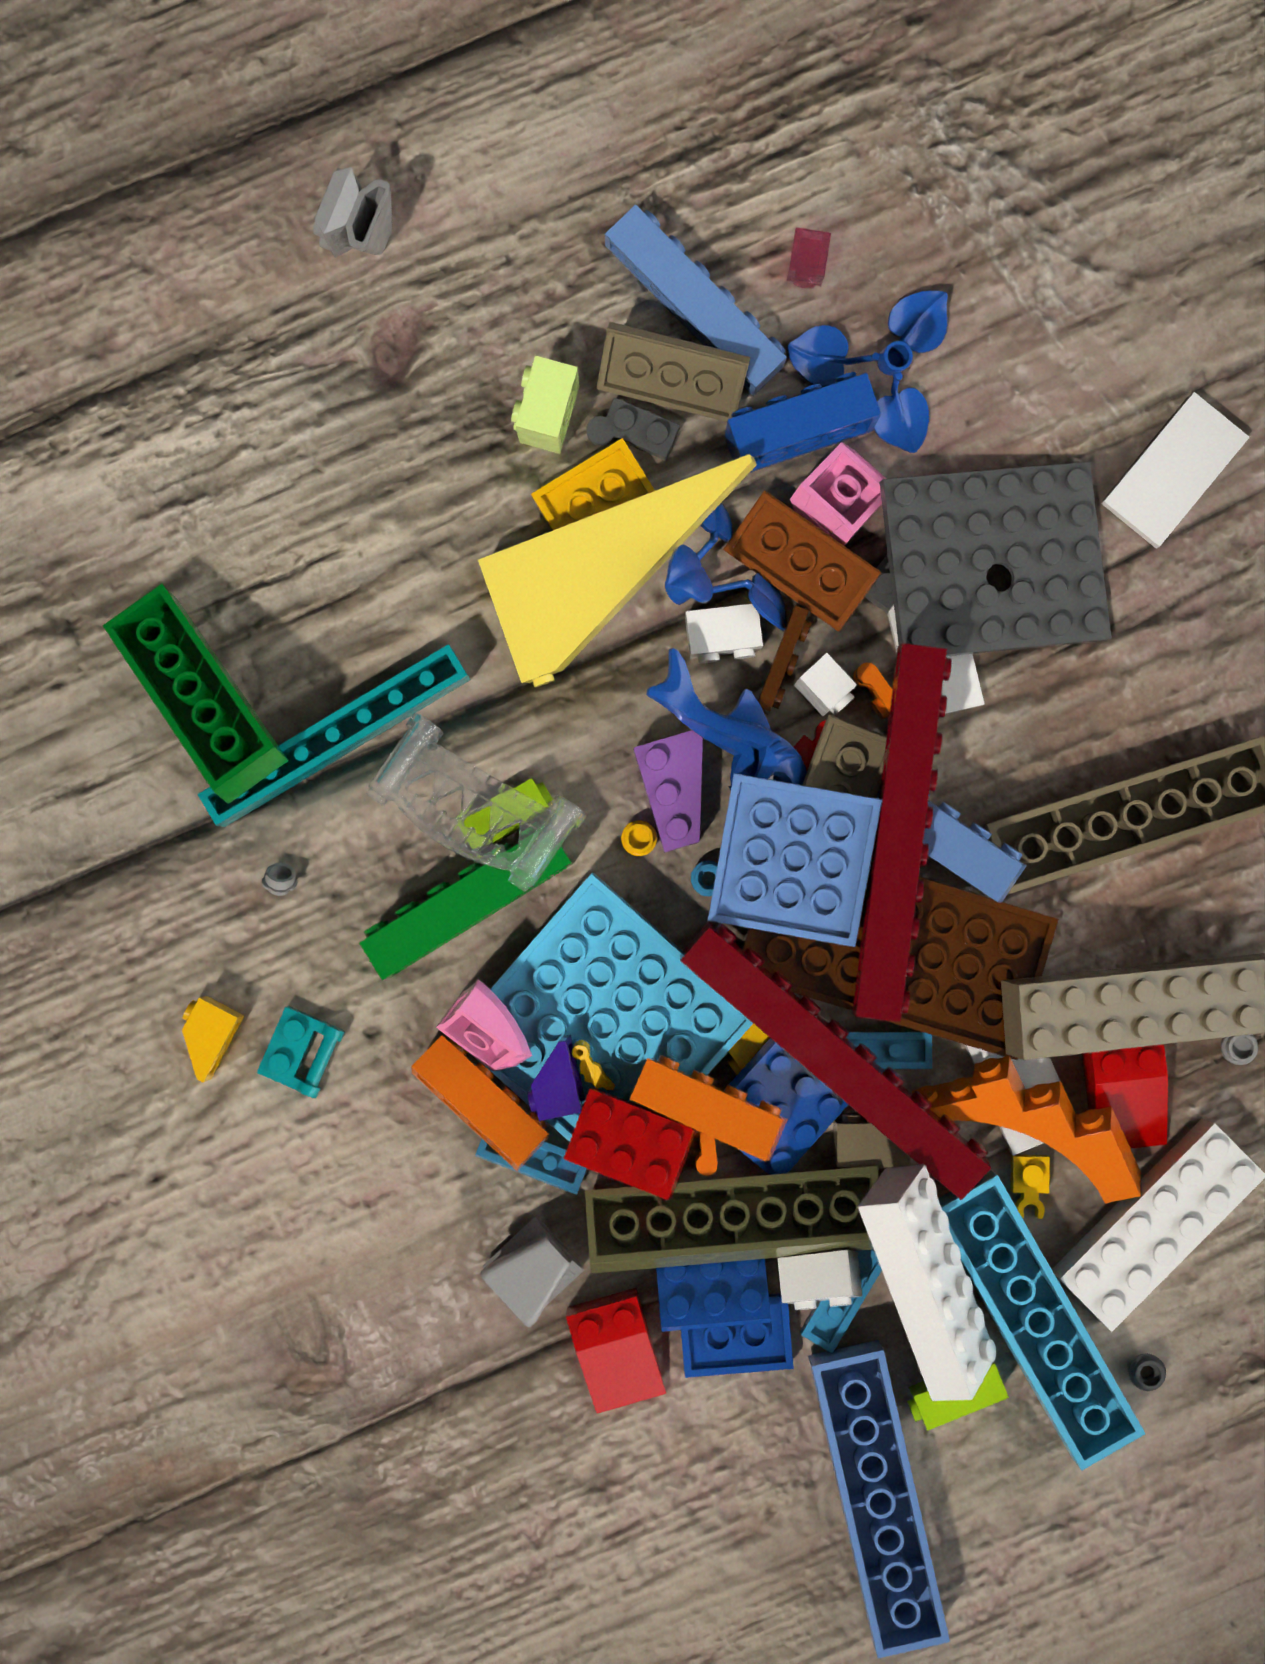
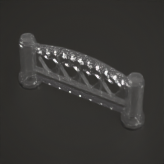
(540, 828)

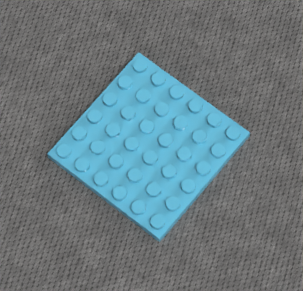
(618, 987)

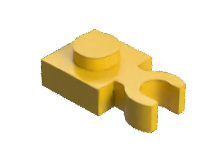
(1030, 1177)

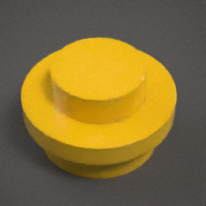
(639, 838)

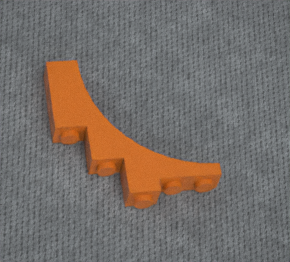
(1043, 1112)

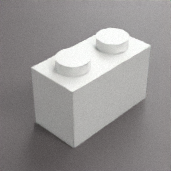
(723, 632)
(826, 686)
(820, 1278)

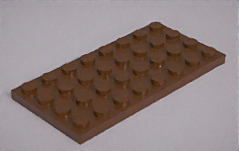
(959, 963)

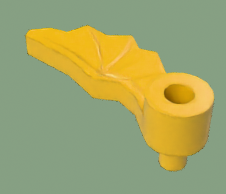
(590, 1069)

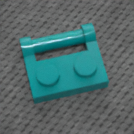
(290, 1046)

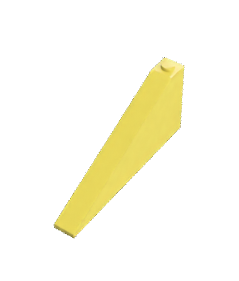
(575, 579)

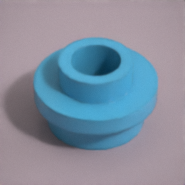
(696, 877)

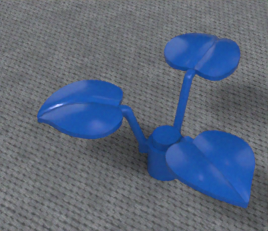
(921, 325)
(688, 578)

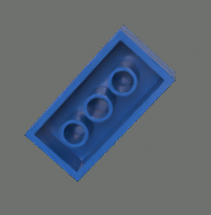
(804, 422)

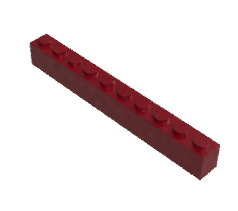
(900, 832)
(835, 1059)

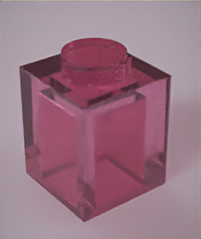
(808, 258)

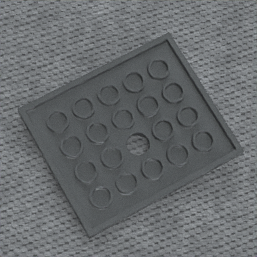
(958, 525)

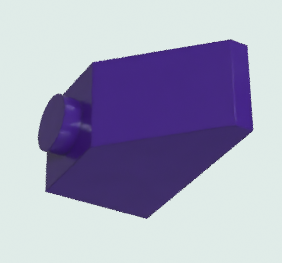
(558, 1086)

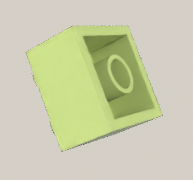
(546, 404)

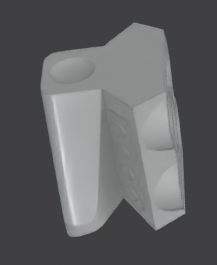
(354, 215)
(531, 1271)

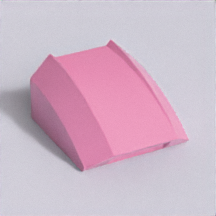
(839, 494)
(485, 1028)

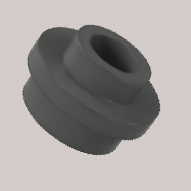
(1156, 1377)

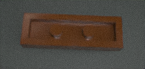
(784, 660)

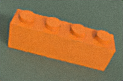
(480, 1102)
(708, 1108)

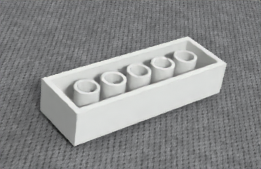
(1155, 1232)
(928, 1282)

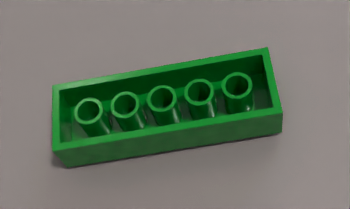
(195, 694)
(446, 914)

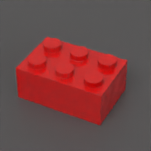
(630, 1143)

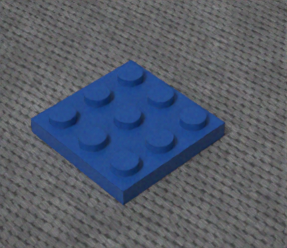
(802, 1097)

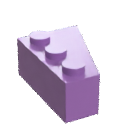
(673, 786)

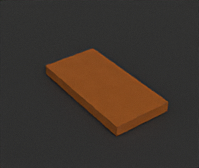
(802, 561)

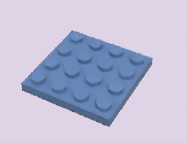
(794, 860)

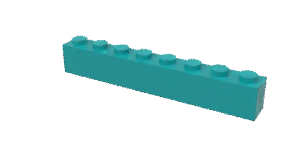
(347, 731)

